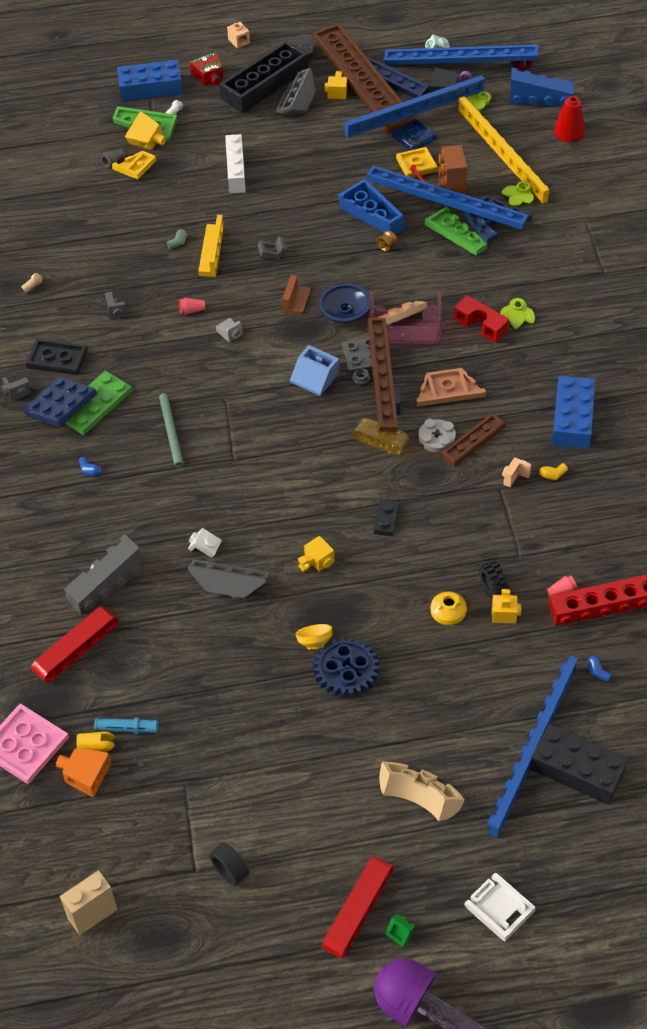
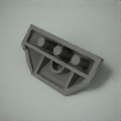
(298, 94)
(227, 579)

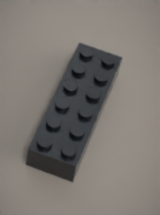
(263, 76)

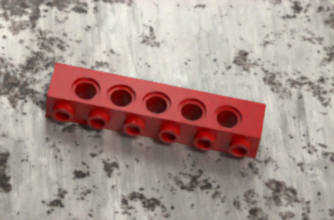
(601, 597)

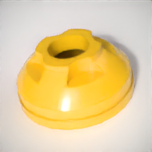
(448, 614)
(314, 636)

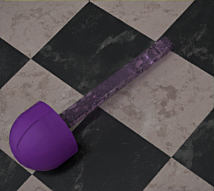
(403, 990)

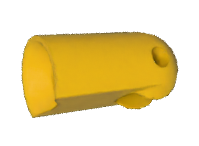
(96, 741)

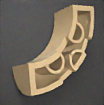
(421, 789)

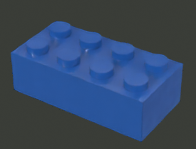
(149, 80)
(573, 412)

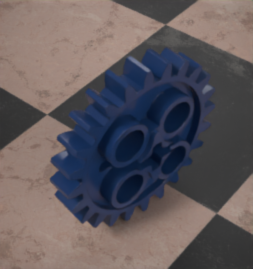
(346, 667)

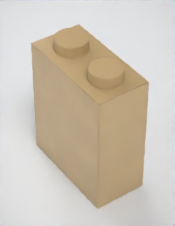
(88, 902)

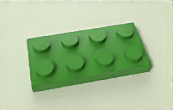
(110, 393)

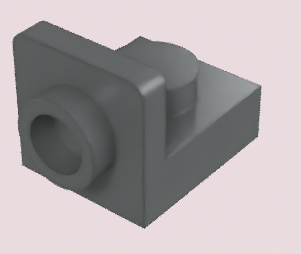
(114, 308)

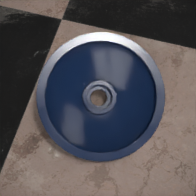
(344, 303)

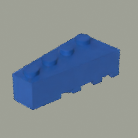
(538, 90)
(371, 207)

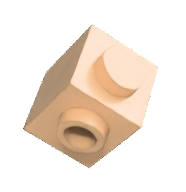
(238, 35)

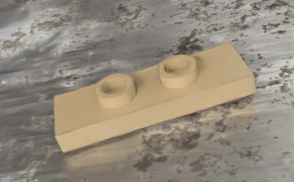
(406, 310)

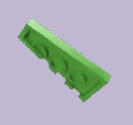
(126, 117)
(454, 230)

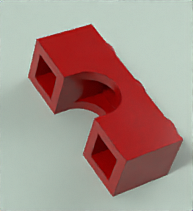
(493, 323)

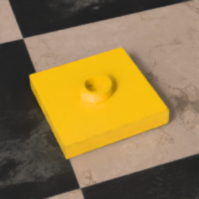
(419, 157)

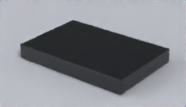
(56, 356)

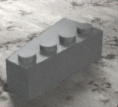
(105, 576)

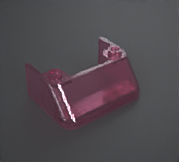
(412, 330)

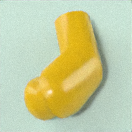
(553, 473)

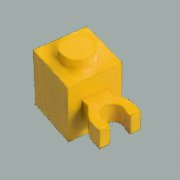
(336, 86)
(317, 554)
(505, 608)

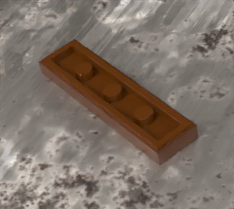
(473, 439)

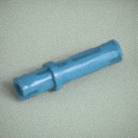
(126, 725)

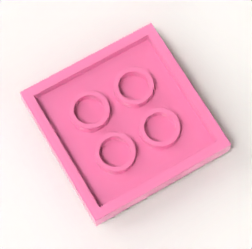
(28, 743)

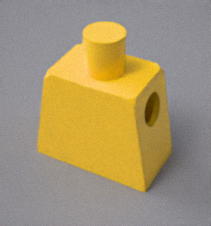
(145, 132)

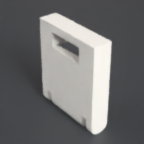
(497, 904)

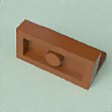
(295, 296)

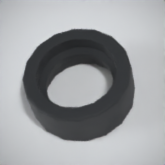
(229, 864)

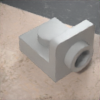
(230, 329)

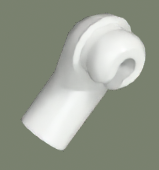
(176, 107)

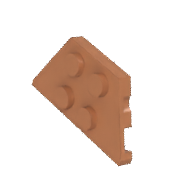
(448, 387)

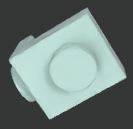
(437, 42)

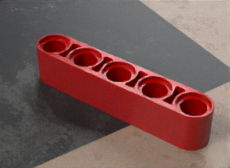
(74, 644)
(357, 907)

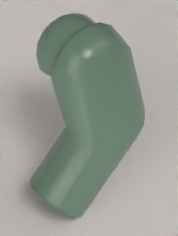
(179, 239)

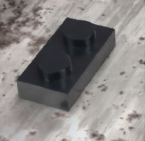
(386, 517)

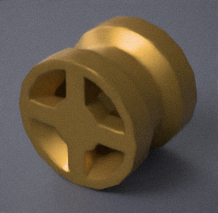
(386, 241)

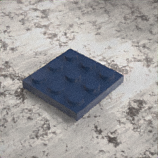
(60, 401)

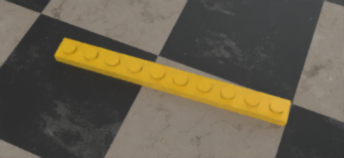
(504, 151)

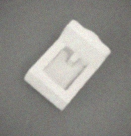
(204, 542)

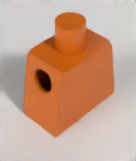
(84, 769)

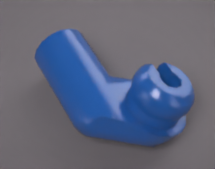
(596, 669)

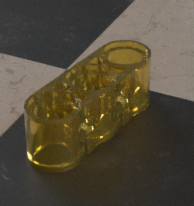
(368, 433)

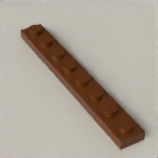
(382, 375)

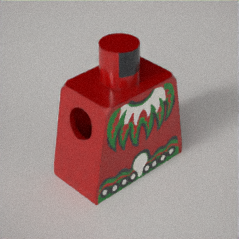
(207, 69)

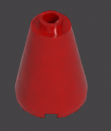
(570, 121)

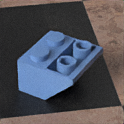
(315, 370)

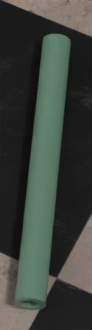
(171, 431)

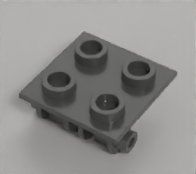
(357, 354)

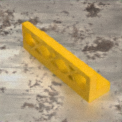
(211, 248)

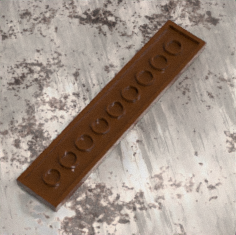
(359, 71)

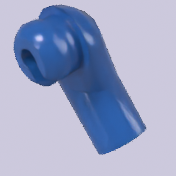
(89, 469)

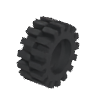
(492, 578)

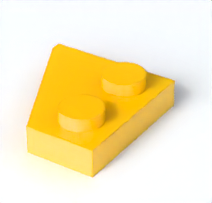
(135, 165)

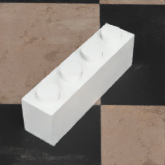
(235, 164)

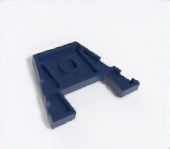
(482, 225)

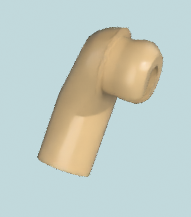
(35, 280)

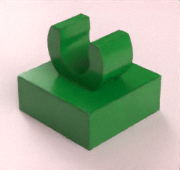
(399, 930)

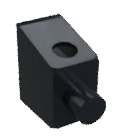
(442, 79)

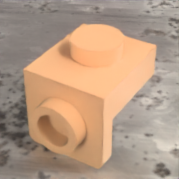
(516, 467)

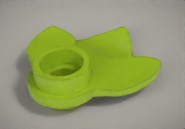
(480, 100)
(519, 194)
(518, 315)

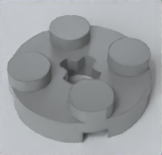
(440, 427)

